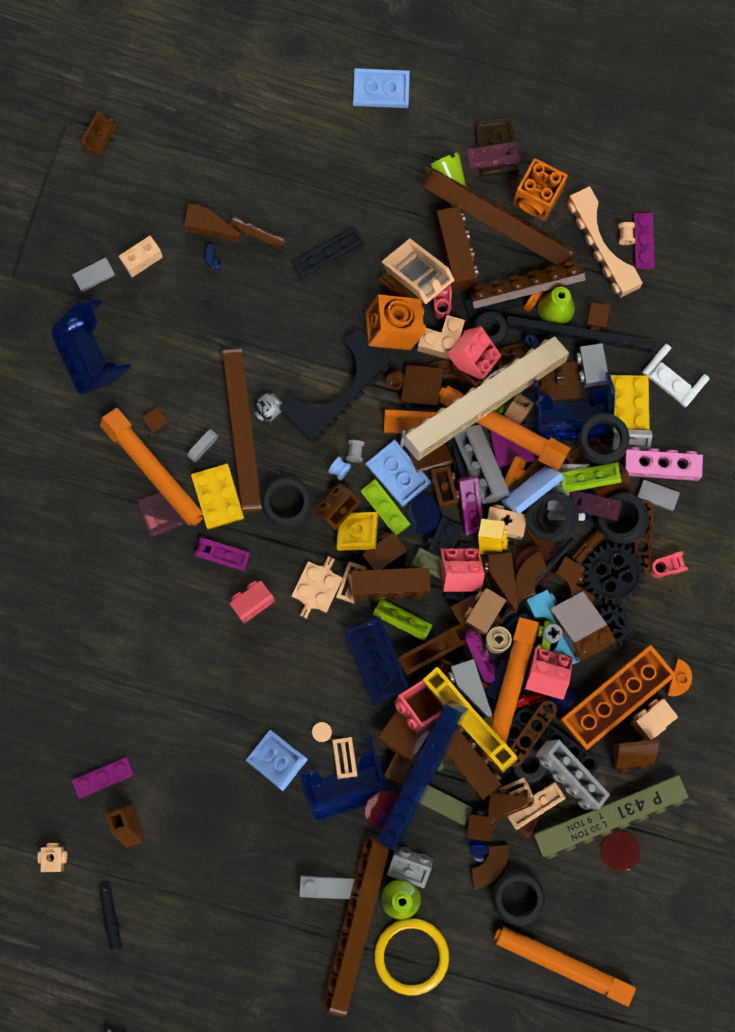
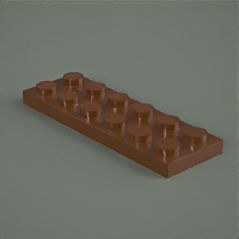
(531, 283)

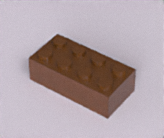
(456, 249)
(389, 583)
(472, 766)

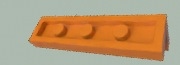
(398, 420)

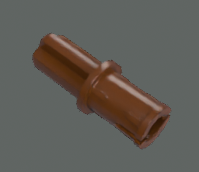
(395, 287)
(587, 547)

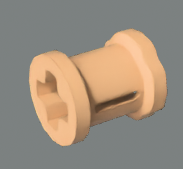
(626, 233)

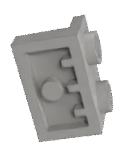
(410, 866)

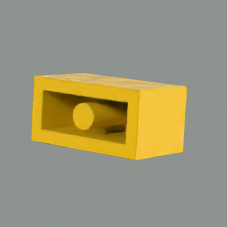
(492, 537)

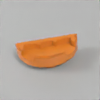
(533, 300)
(515, 471)
(682, 680)

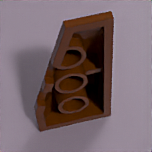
(508, 355)

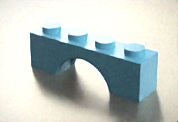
(539, 609)

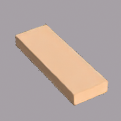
(543, 801)

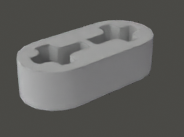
(202, 445)

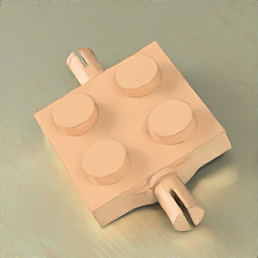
(317, 587)

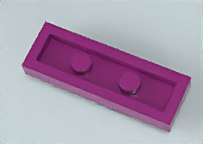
(643, 241)
(470, 504)
(103, 778)

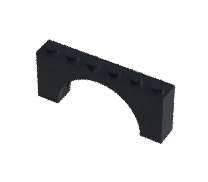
(315, 419)

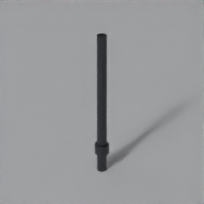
(550, 565)

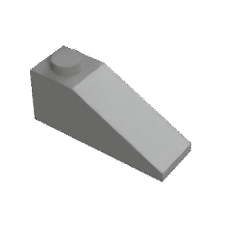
(469, 683)
(326, 887)

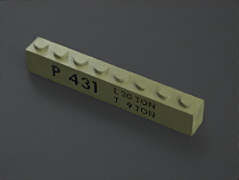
(609, 816)

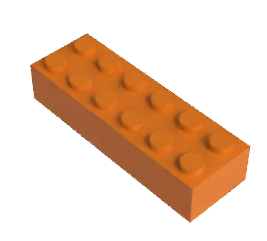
(617, 697)

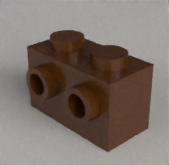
(444, 487)
(337, 506)

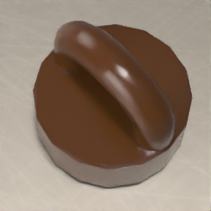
(395, 379)

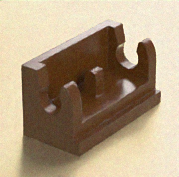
(98, 134)
(398, 768)

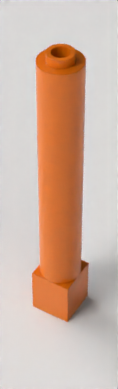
(120, 430)
(549, 451)
(513, 679)
(565, 965)

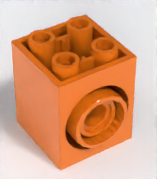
(539, 189)
(395, 322)

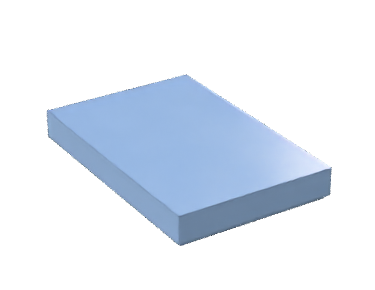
(381, 88)
(397, 473)
(532, 489)
(276, 760)

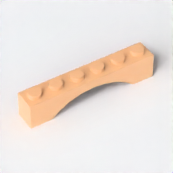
(622, 275)

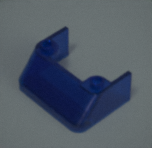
(80, 350)
(565, 420)
(333, 796)

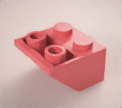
(474, 353)
(461, 570)
(549, 673)

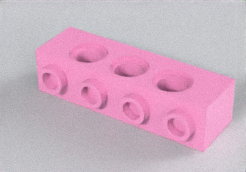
(692, 471)

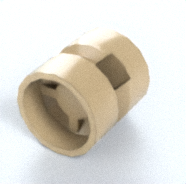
(498, 640)

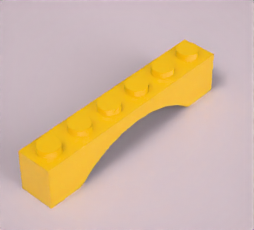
(472, 723)

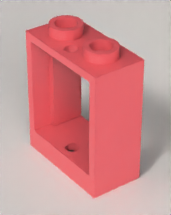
(404, 708)

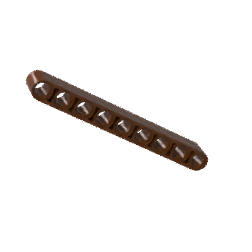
(498, 217)
(242, 430)
(355, 928)

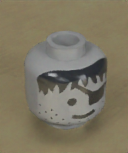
(268, 407)

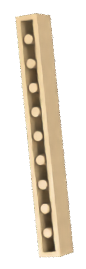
(485, 398)

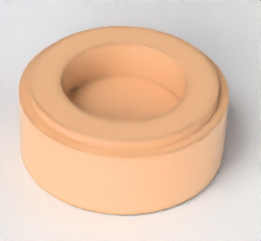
(321, 732)

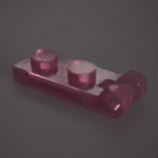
(493, 155)
(597, 505)

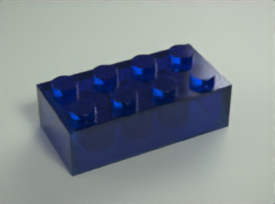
(376, 660)

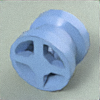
(339, 468)

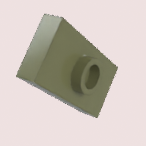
(425, 559)

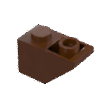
(125, 826)

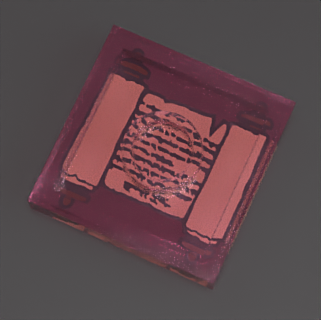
(159, 514)

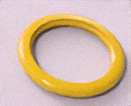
(443, 957)

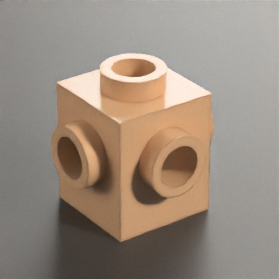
(47, 863)

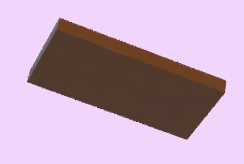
(400, 736)

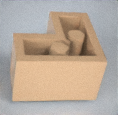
(440, 343)
(654, 720)

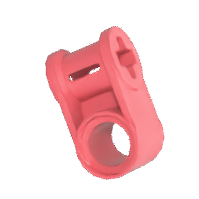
(442, 299)
(671, 564)

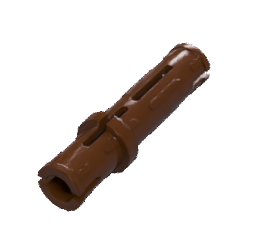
(250, 229)

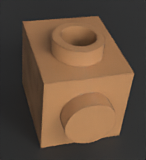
(519, 408)

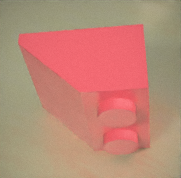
(252, 601)

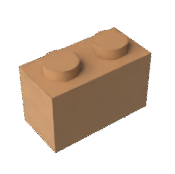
(485, 611)

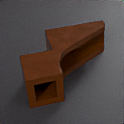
(571, 574)
(433, 649)
(501, 805)

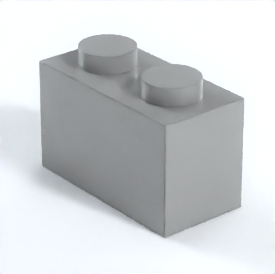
(592, 365)

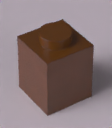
(597, 317)

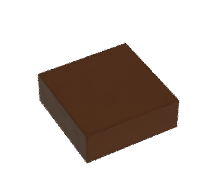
(155, 420)

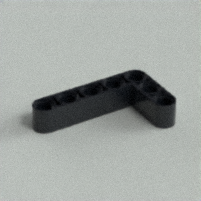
(550, 731)

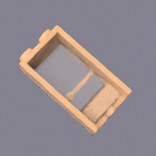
(418, 270)

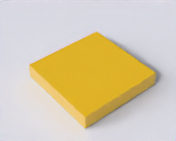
(358, 532)

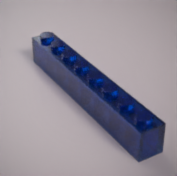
(422, 774)

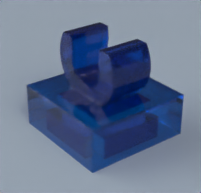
(478, 848)

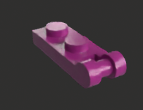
(222, 554)
(480, 655)

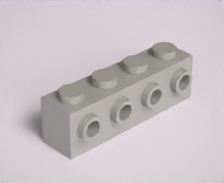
(482, 462)
(572, 775)

